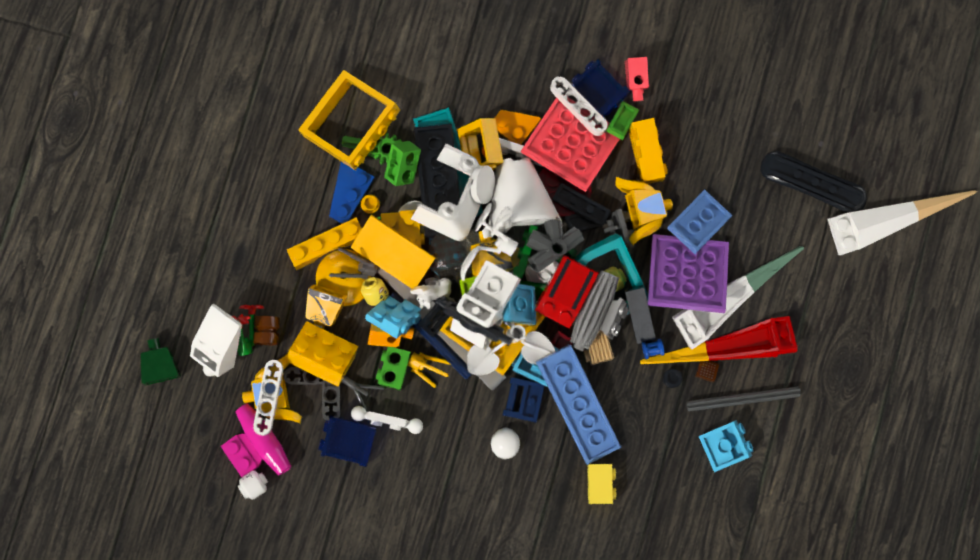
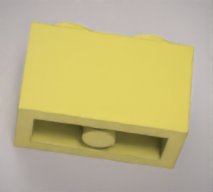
(600, 484)

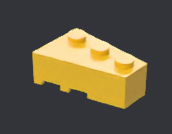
(647, 151)

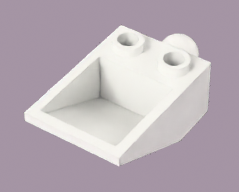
(216, 342)

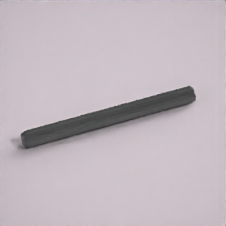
(745, 398)

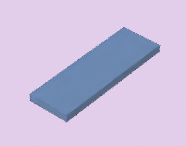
(578, 404)

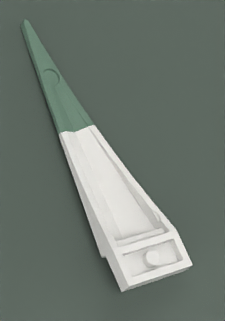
(700, 325)

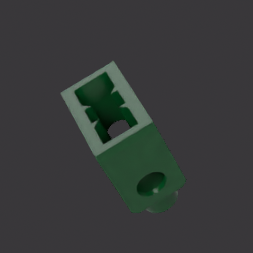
(158, 364)

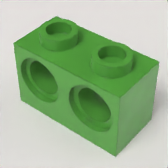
(402, 163)
(398, 369)

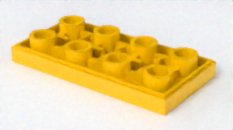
(393, 252)

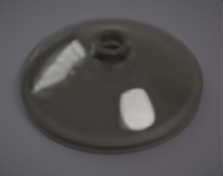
(444, 249)

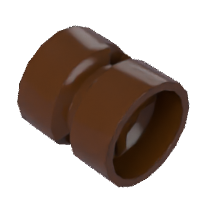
(266, 330)

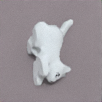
(433, 289)

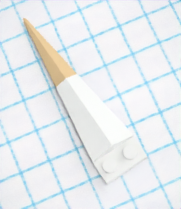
(864, 227)

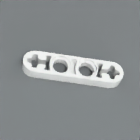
(581, 103)
(266, 397)

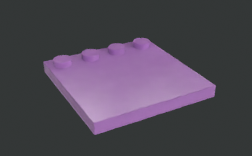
(688, 279)

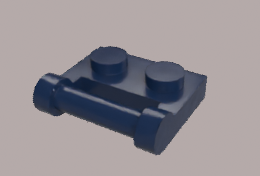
(530, 400)

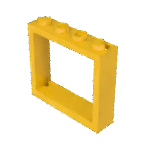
(326, 106)

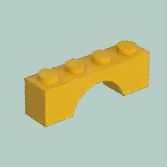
(314, 248)

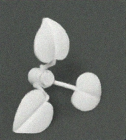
(503, 242)
(535, 348)

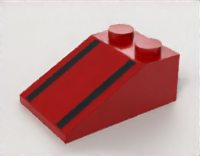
(566, 291)

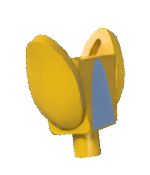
(644, 206)
(282, 409)

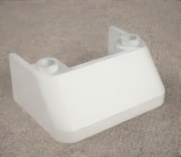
(452, 219)

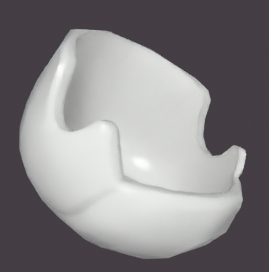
(505, 443)

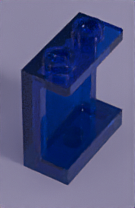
(600, 88)
(347, 440)

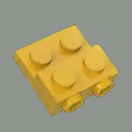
(404, 225)

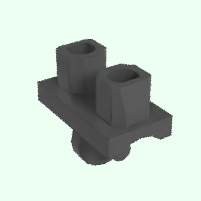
(617, 225)

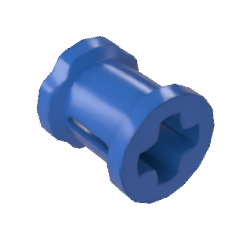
(653, 349)

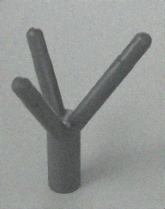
(358, 388)

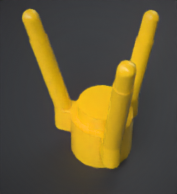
(418, 362)

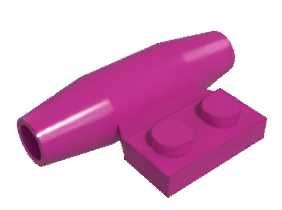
(249, 449)

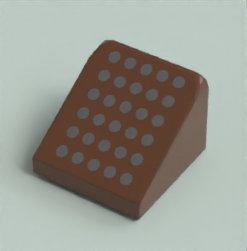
(707, 371)

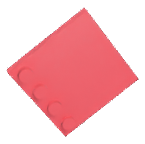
(568, 146)

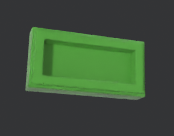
(622, 120)

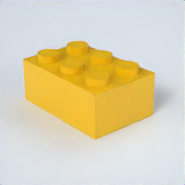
(322, 353)

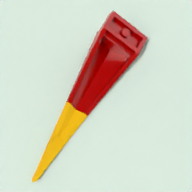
(757, 341)

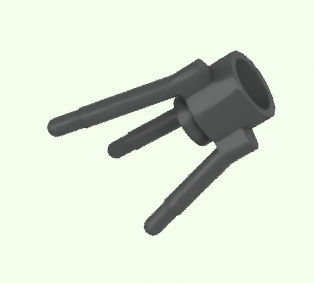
(365, 266)

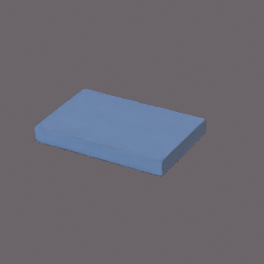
(699, 221)

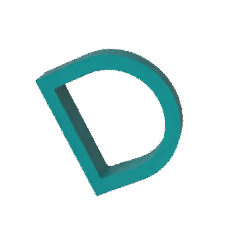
(608, 244)

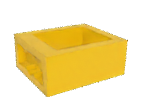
(490, 138)

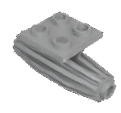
(599, 312)

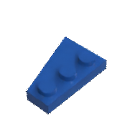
(349, 192)

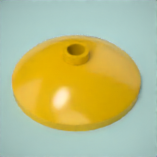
(341, 263)

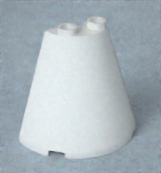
(524, 193)

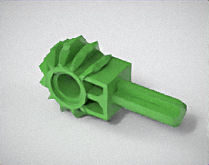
(377, 152)

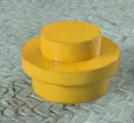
(370, 204)

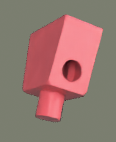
(637, 69)

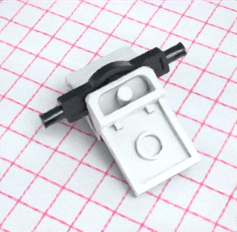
(480, 310)

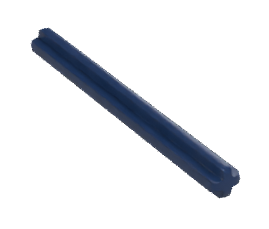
(451, 357)

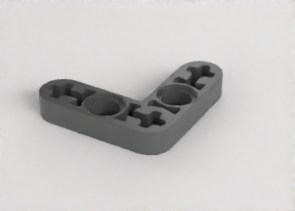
(325, 387)

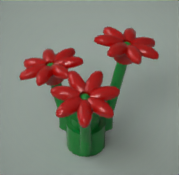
(245, 345)

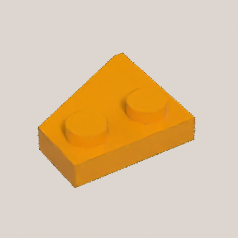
(515, 126)

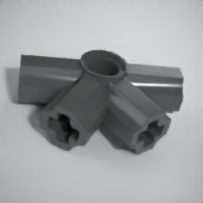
(553, 237)

